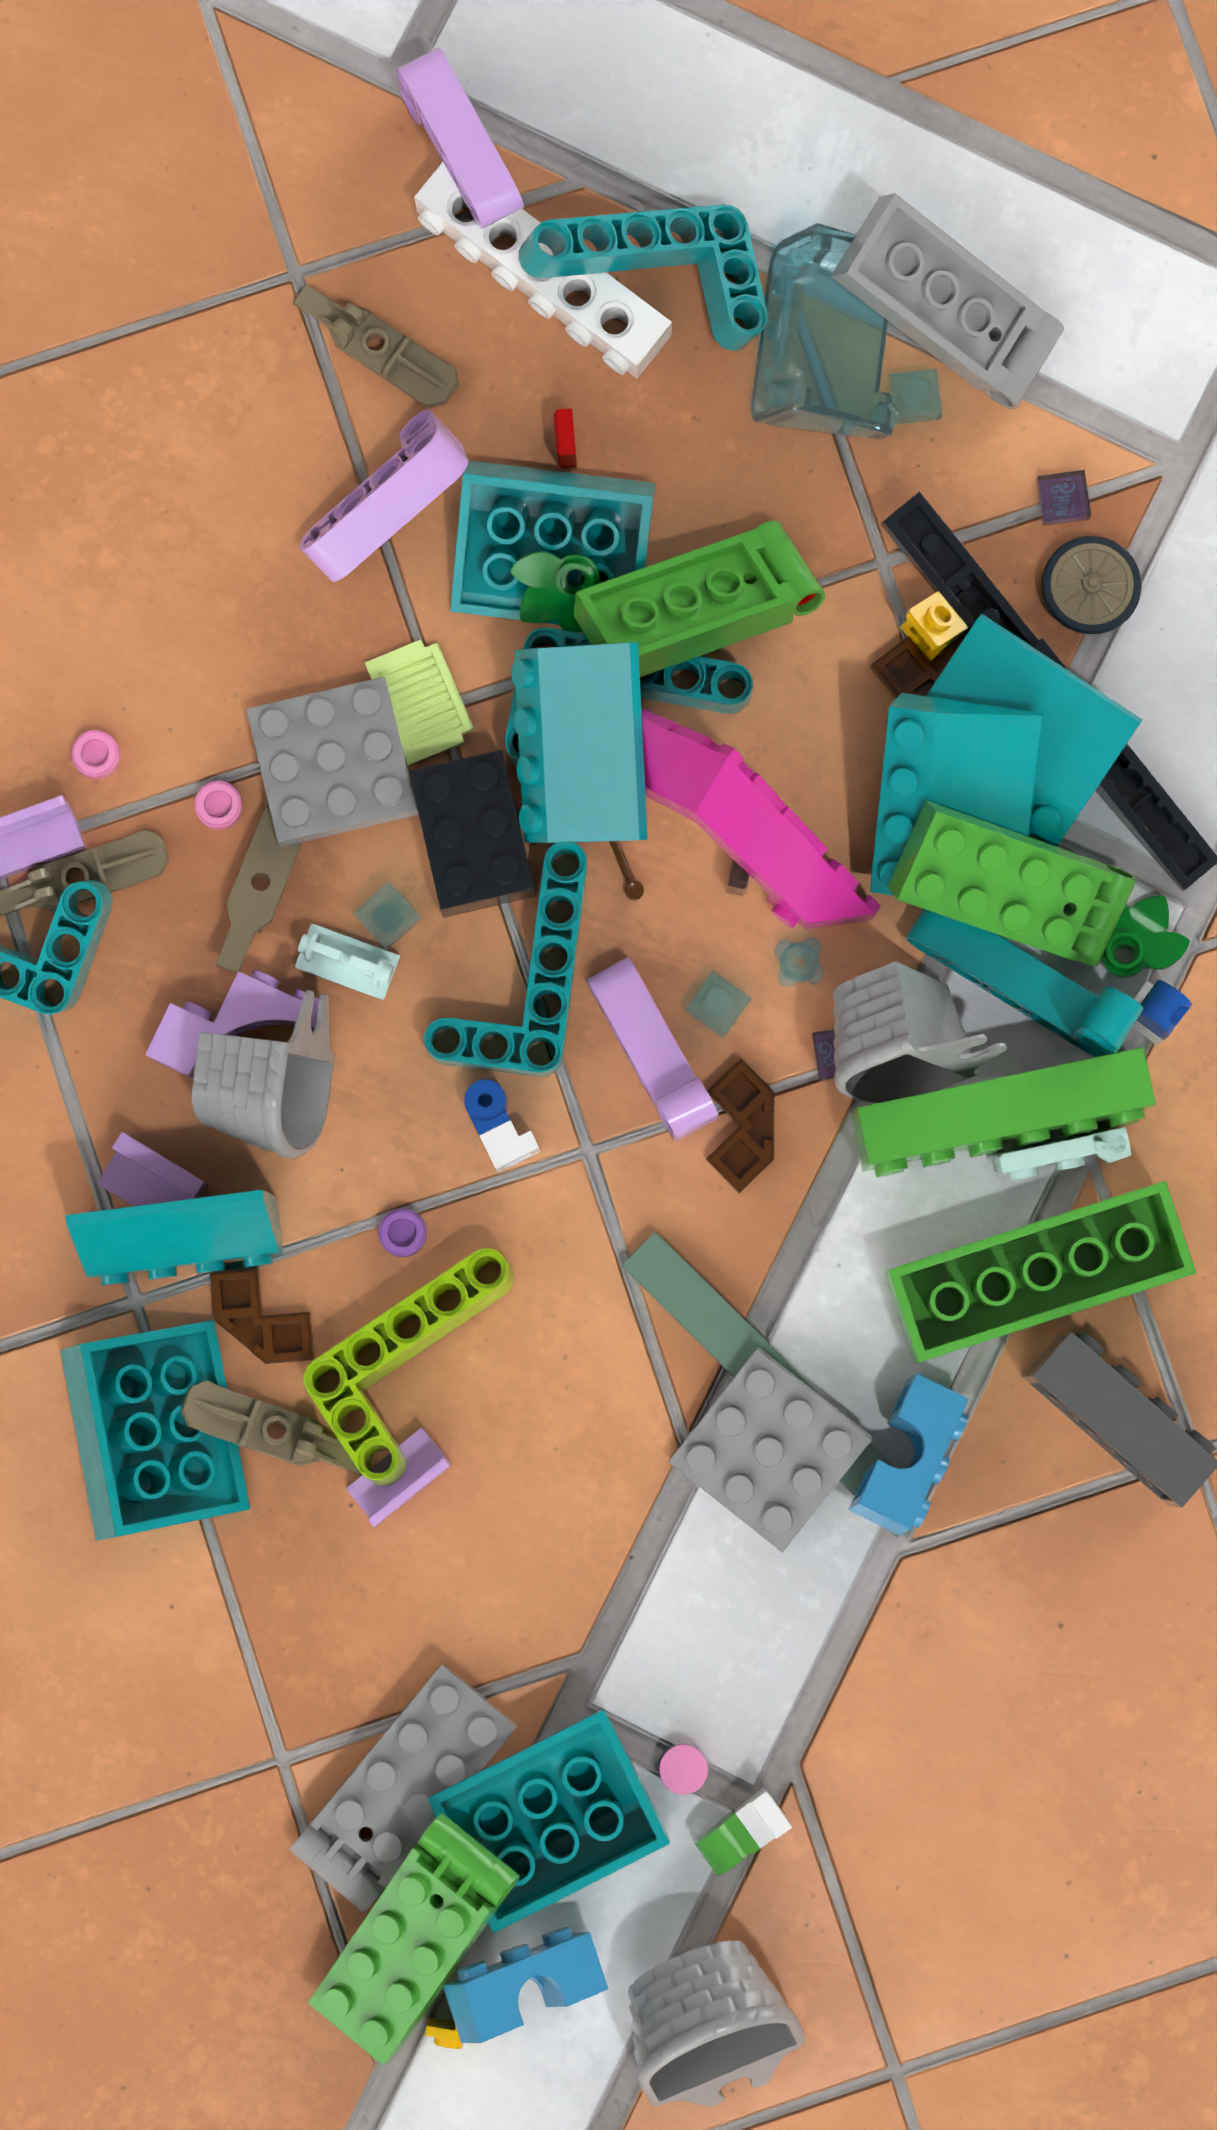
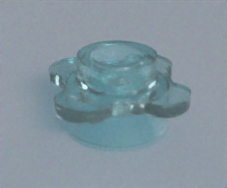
(790, 972)

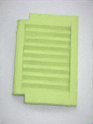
(423, 700)

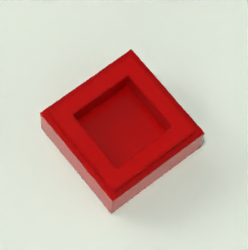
(565, 438)

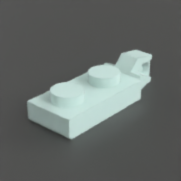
(1066, 1153)

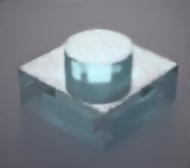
(916, 396)
(387, 916)
(718, 1005)

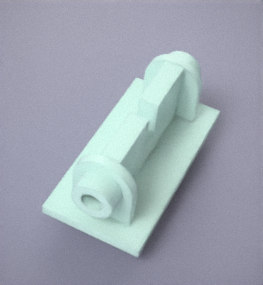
(346, 961)

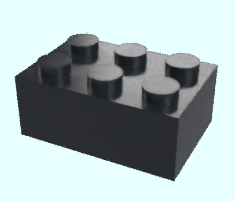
(472, 833)

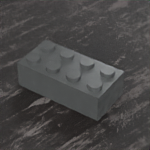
(1121, 1419)

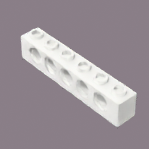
(609, 299)

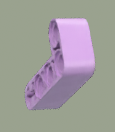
(443, 108)
(388, 498)
(652, 1050)

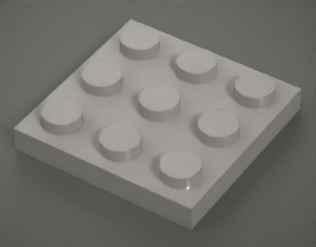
(332, 762)
(770, 1449)

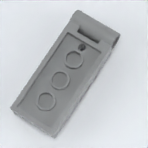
(948, 301)
(431, 1746)

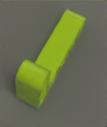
(394, 1353)

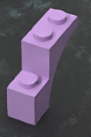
(248, 1005)

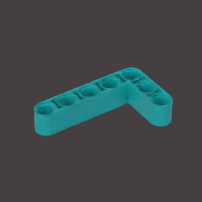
(660, 249)
(657, 685)
(52, 963)
(540, 983)
(1086, 1020)

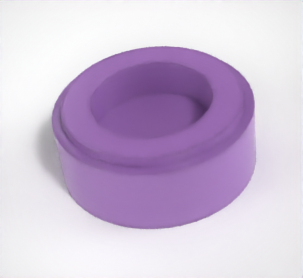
(402, 1232)

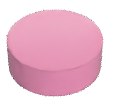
(96, 754)
(218, 805)
(683, 1769)

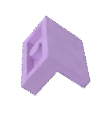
(38, 836)
(146, 1177)
(423, 1465)

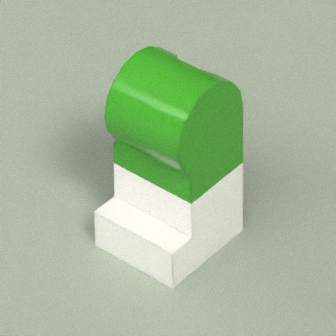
(743, 1832)

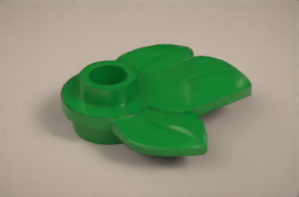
(549, 590)
(1146, 935)

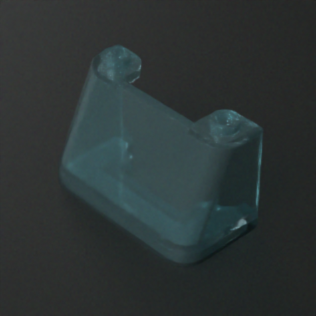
(820, 345)

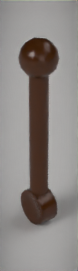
(634, 889)

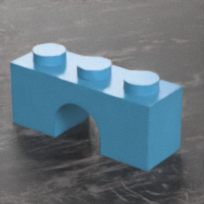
(930, 1419)
(487, 1997)

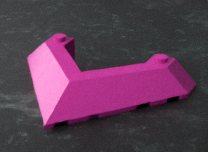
(750, 825)

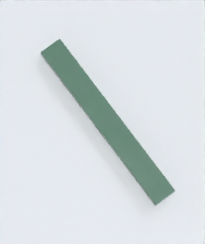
(714, 1323)

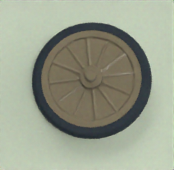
(1091, 585)

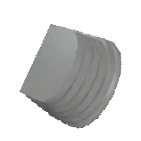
(901, 1036)
(267, 1088)
(708, 2024)

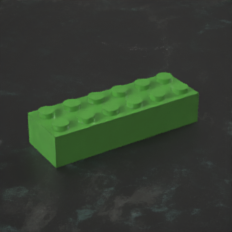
(1003, 1110)
(1040, 1272)

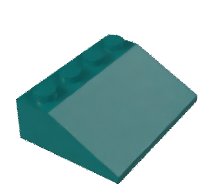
(530, 510)
(1080, 724)
(580, 743)
(957, 757)
(177, 1235)
(132, 1439)
(557, 1815)

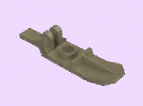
(400, 359)
(112, 864)
(254, 909)
(245, 1423)

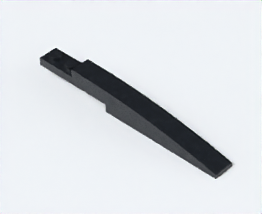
(1128, 785)

